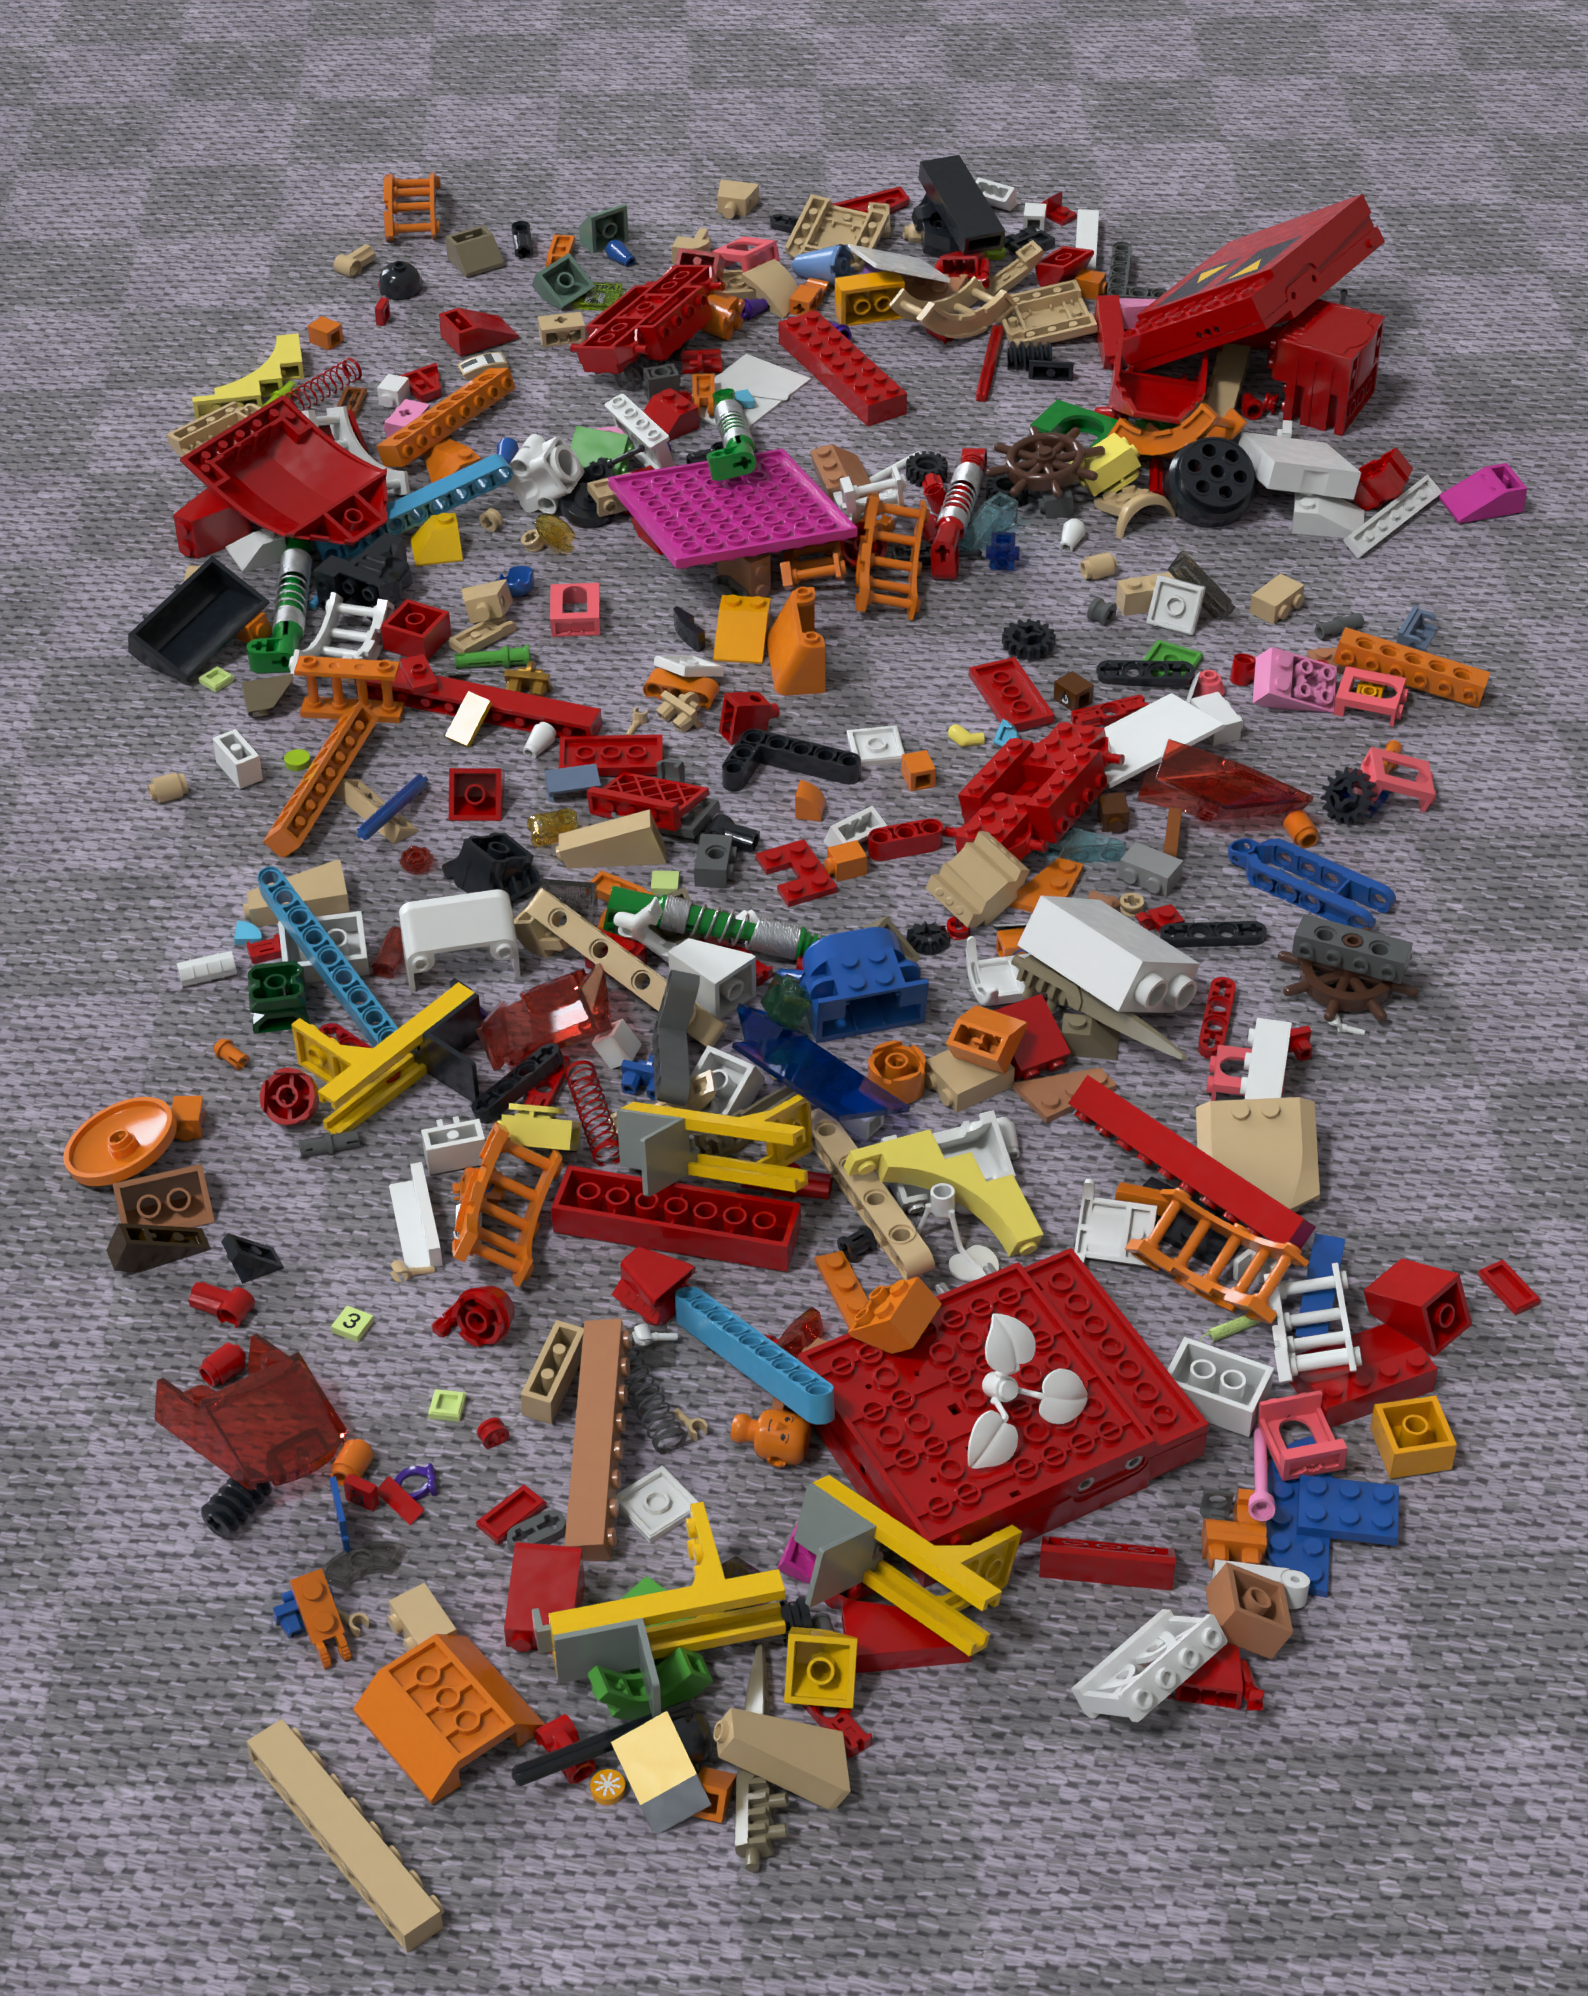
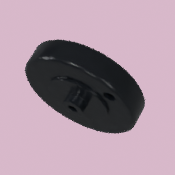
(582, 509)

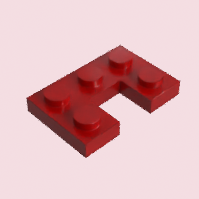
(812, 877)

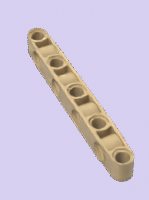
(618, 961)
(871, 1200)

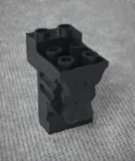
(373, 575)

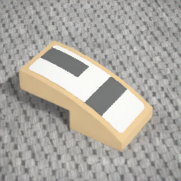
(478, 364)

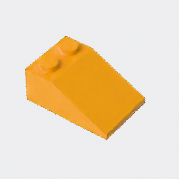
(742, 629)

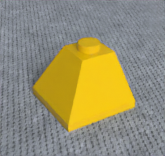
(437, 541)
(820, 1668)

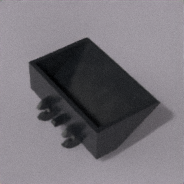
(195, 621)

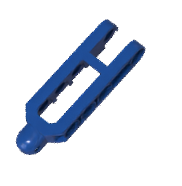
(1330, 905)

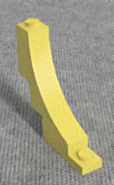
(282, 365)
(920, 1163)

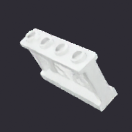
(641, 431)
(1149, 1665)

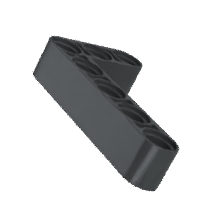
(1119, 275)
(670, 1038)

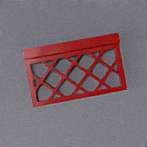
(635, 799)

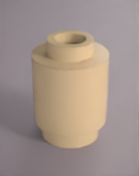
(1098, 566)
(168, 787)

